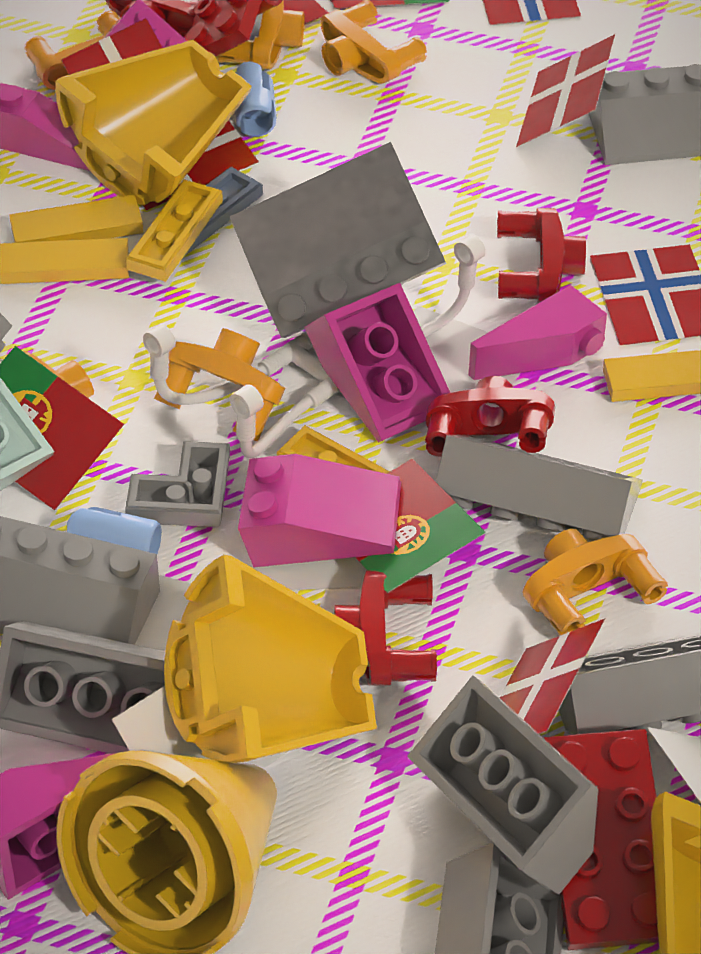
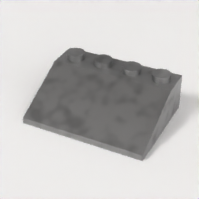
(337, 239)

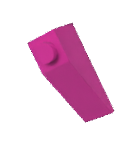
(34, 127)
(541, 338)

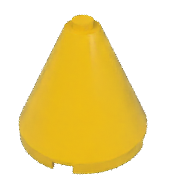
(166, 848)

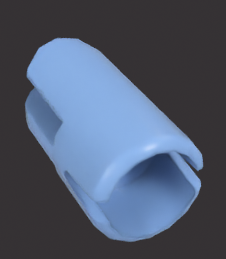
(258, 111)
(116, 528)

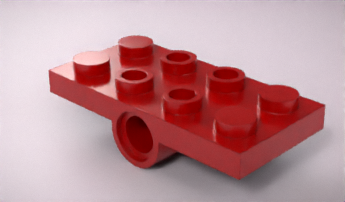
(226, 23)
(614, 890)

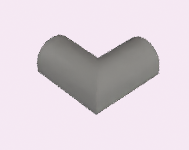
(185, 499)

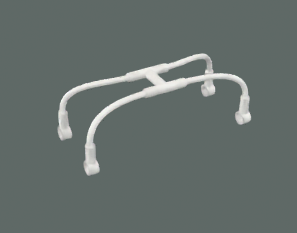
(248, 400)

